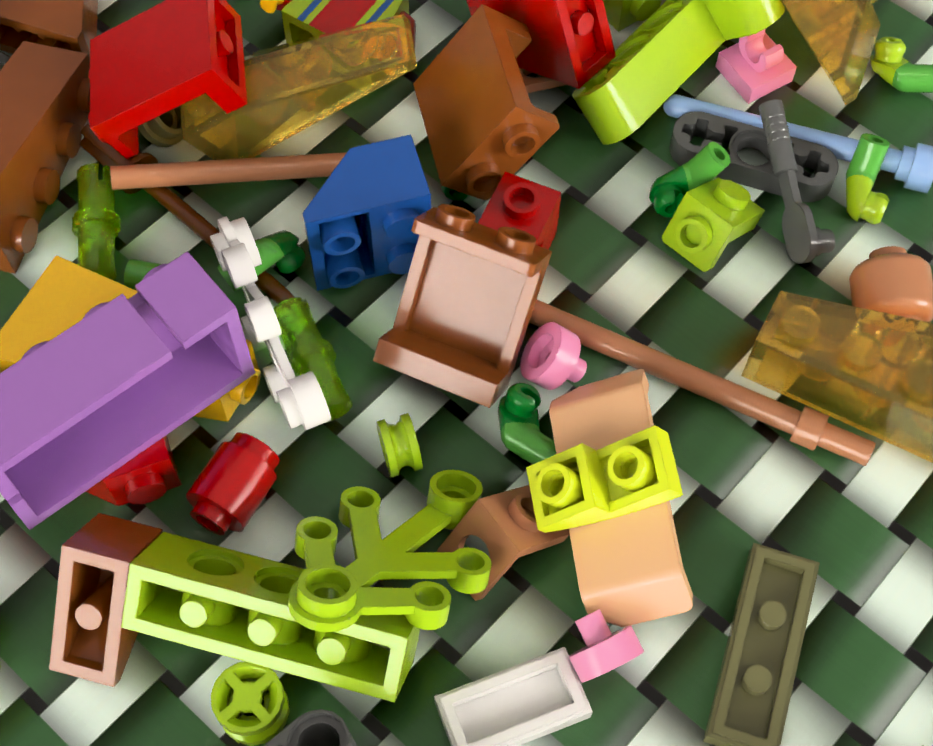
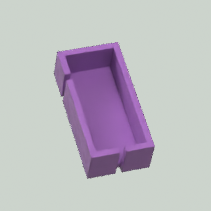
(115, 386)

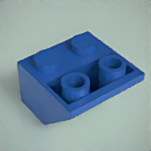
(366, 214)

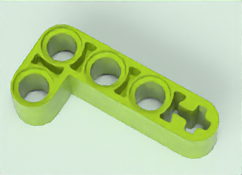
(662, 57)

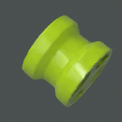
(242, 690)

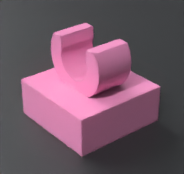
(755, 66)

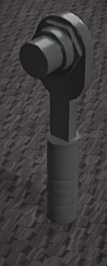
(798, 226)

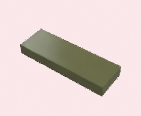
(762, 649)

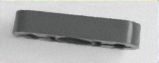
(742, 136)

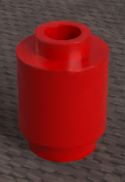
(233, 484)

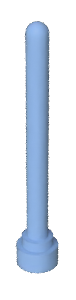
(910, 165)

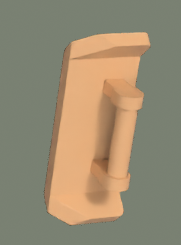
(633, 561)

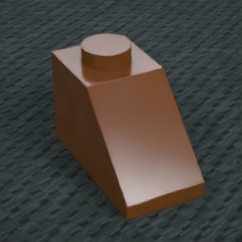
(92, 599)

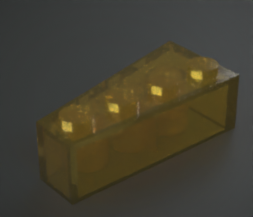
(850, 366)

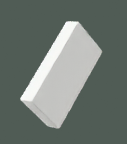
(515, 703)

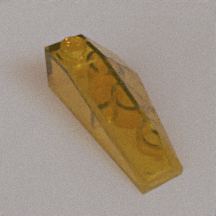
(300, 86)

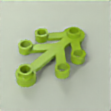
(335, 596)

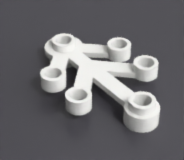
(298, 395)

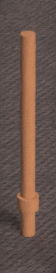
(807, 427)

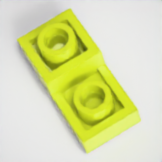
(604, 483)

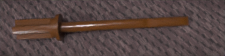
(173, 203)

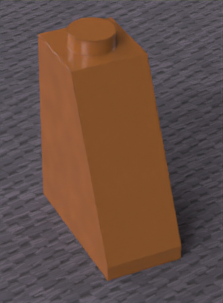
(49, 23)

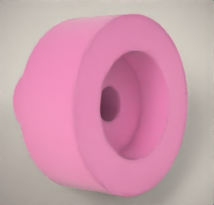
(552, 357)
(603, 649)

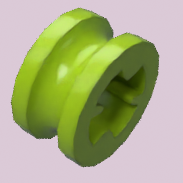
(399, 445)

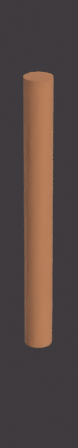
(223, 171)

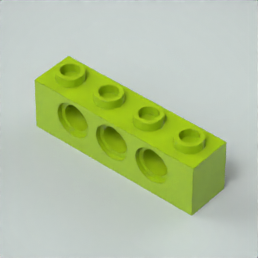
(241, 611)

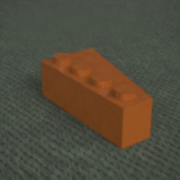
(40, 129)

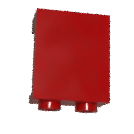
(567, 36)
(162, 63)

